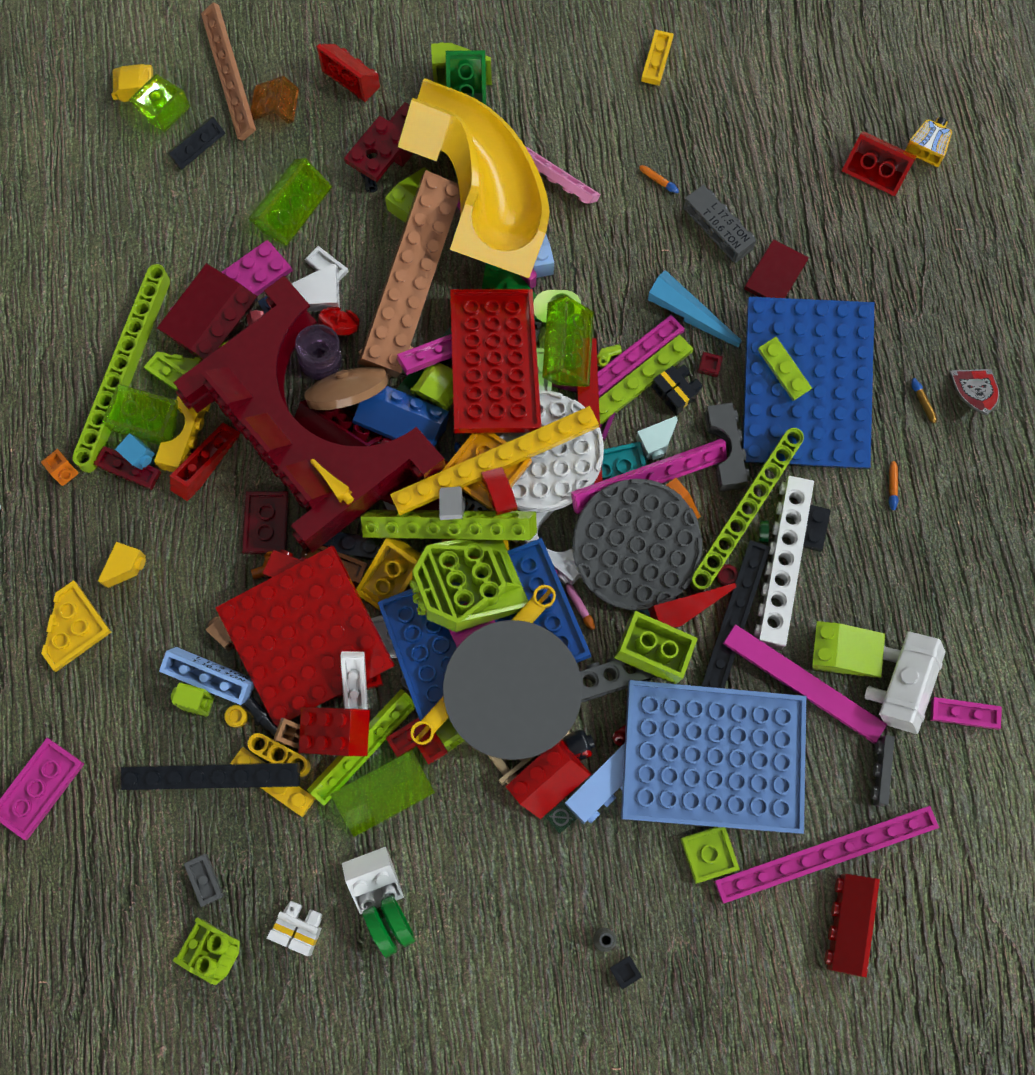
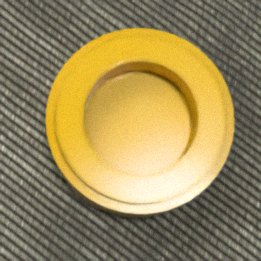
(236, 716)

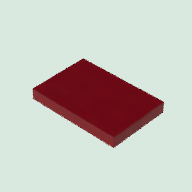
(776, 271)
(265, 522)

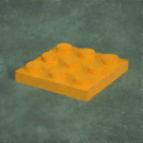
(476, 445)

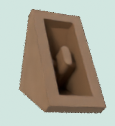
(288, 733)

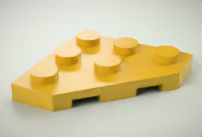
(72, 627)

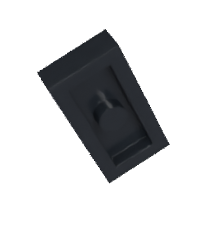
(816, 528)

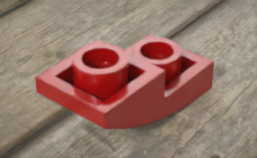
(499, 491)

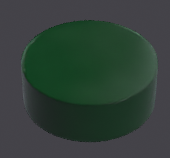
(763, 531)

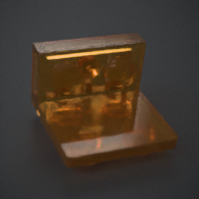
(275, 97)

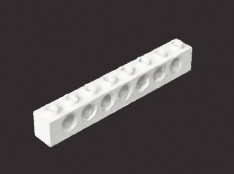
(802, 491)

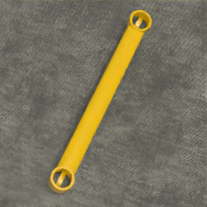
(438, 714)

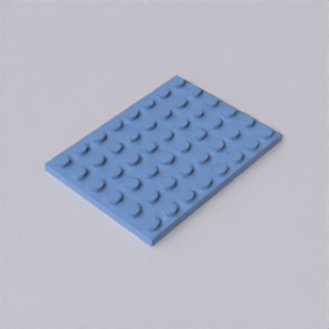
(714, 757)

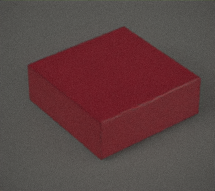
(710, 364)

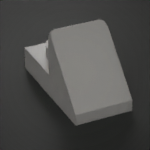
(451, 503)

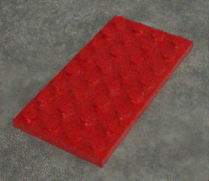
(494, 361)

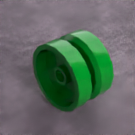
(386, 927)

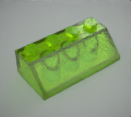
(290, 201)
(568, 343)
(382, 793)

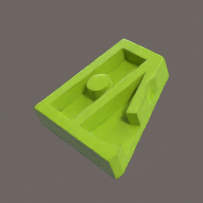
(170, 367)

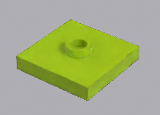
(709, 854)

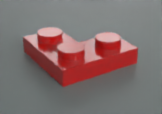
(402, 742)

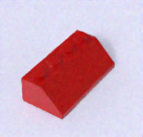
(852, 924)

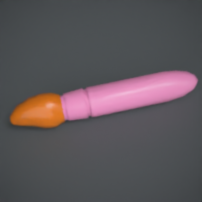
(588, 620)

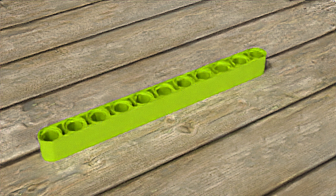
(121, 357)

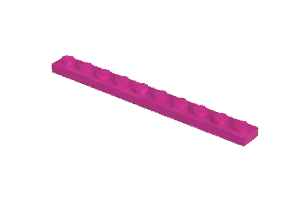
(826, 854)

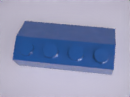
(397, 413)

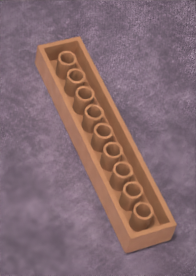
(410, 273)

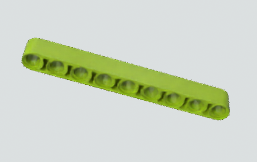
(754, 502)

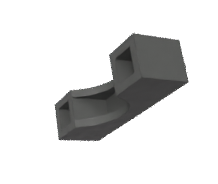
(721, 422)

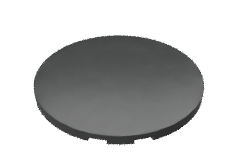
(637, 544)
(512, 690)

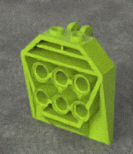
(440, 599)

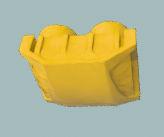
(129, 80)

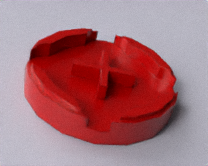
(341, 322)

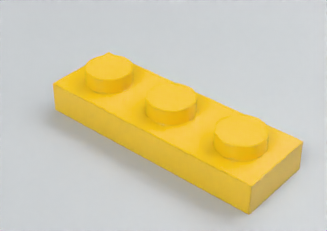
(657, 57)

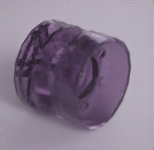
(318, 342)

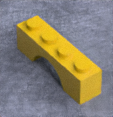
(176, 451)

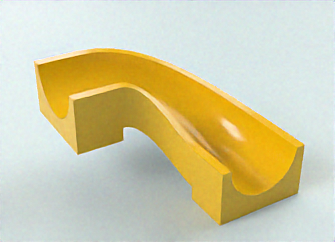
(498, 182)

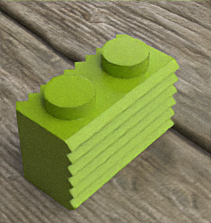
(192, 699)

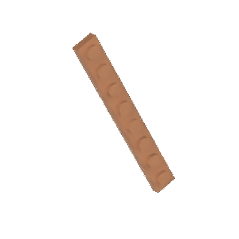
(228, 72)

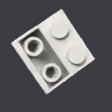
(371, 879)

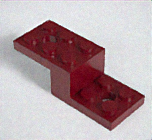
(382, 140)

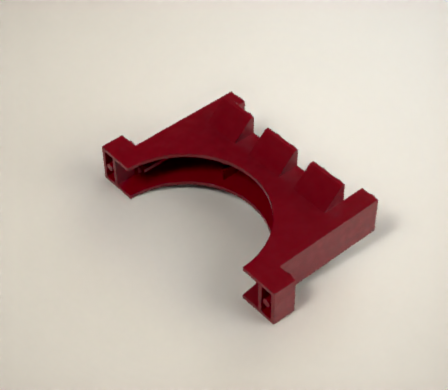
(249, 388)

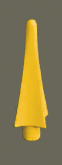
(339, 489)

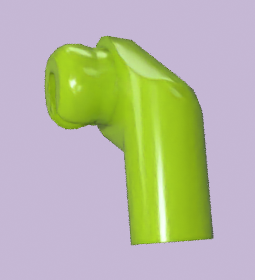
(606, 353)

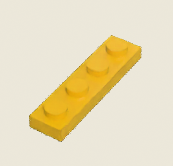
(292, 797)

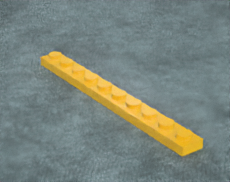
(501, 456)

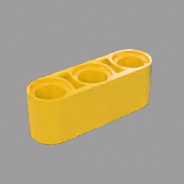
(272, 747)

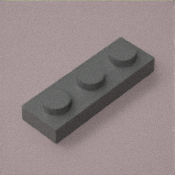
(882, 771)

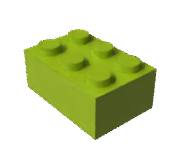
(656, 648)

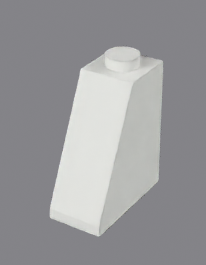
(320, 288)

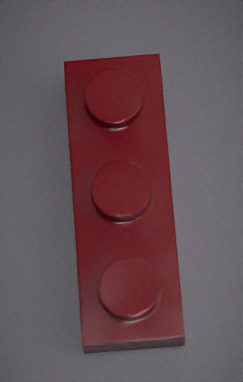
(116, 464)

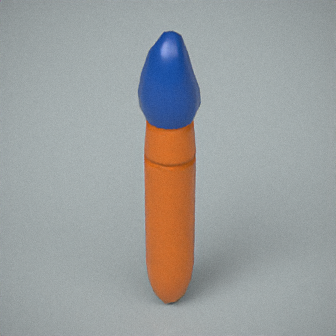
(671, 187)
(893, 485)

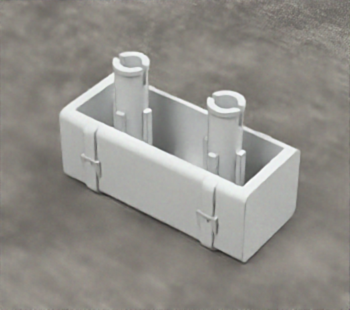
(911, 682)

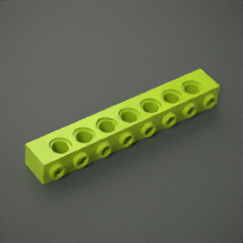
(427, 525)

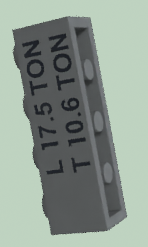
(719, 223)

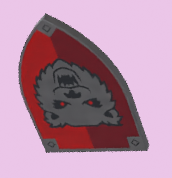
(976, 389)

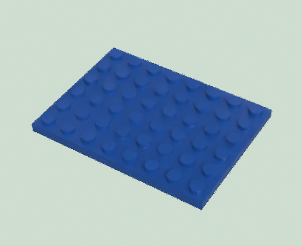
(835, 355)
(427, 647)

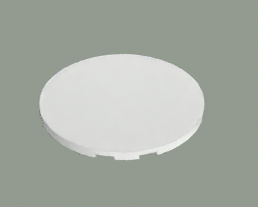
(560, 470)

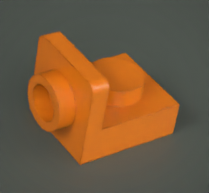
(59, 467)

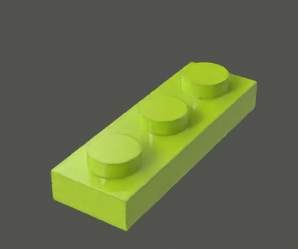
(784, 368)

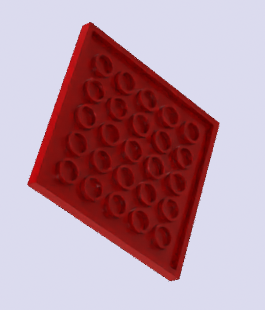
(295, 633)

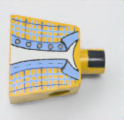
(931, 141)

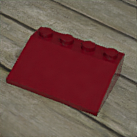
(207, 312)

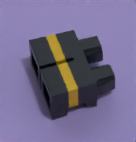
(675, 389)

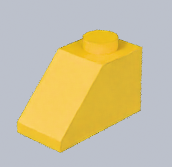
(122, 565)

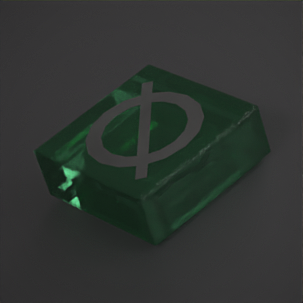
(560, 817)

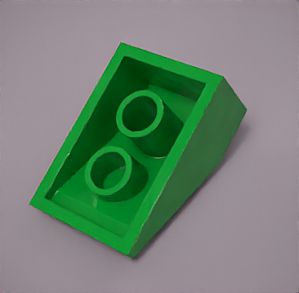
(467, 73)

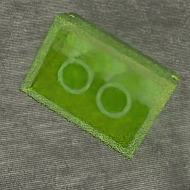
(141, 414)

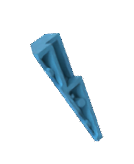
(674, 297)

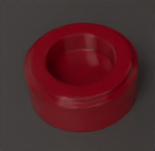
(727, 575)

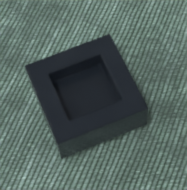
(625, 972)

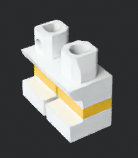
(295, 932)

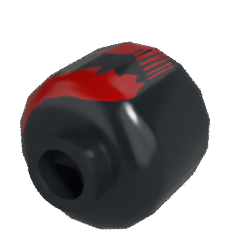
(580, 744)

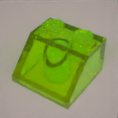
(160, 102)

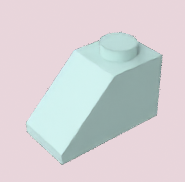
(656, 438)

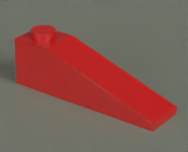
(201, 463)
(679, 611)

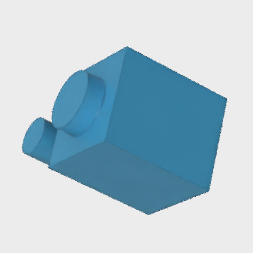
(136, 452)

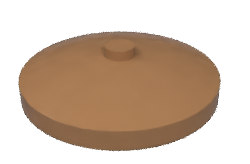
(346, 388)

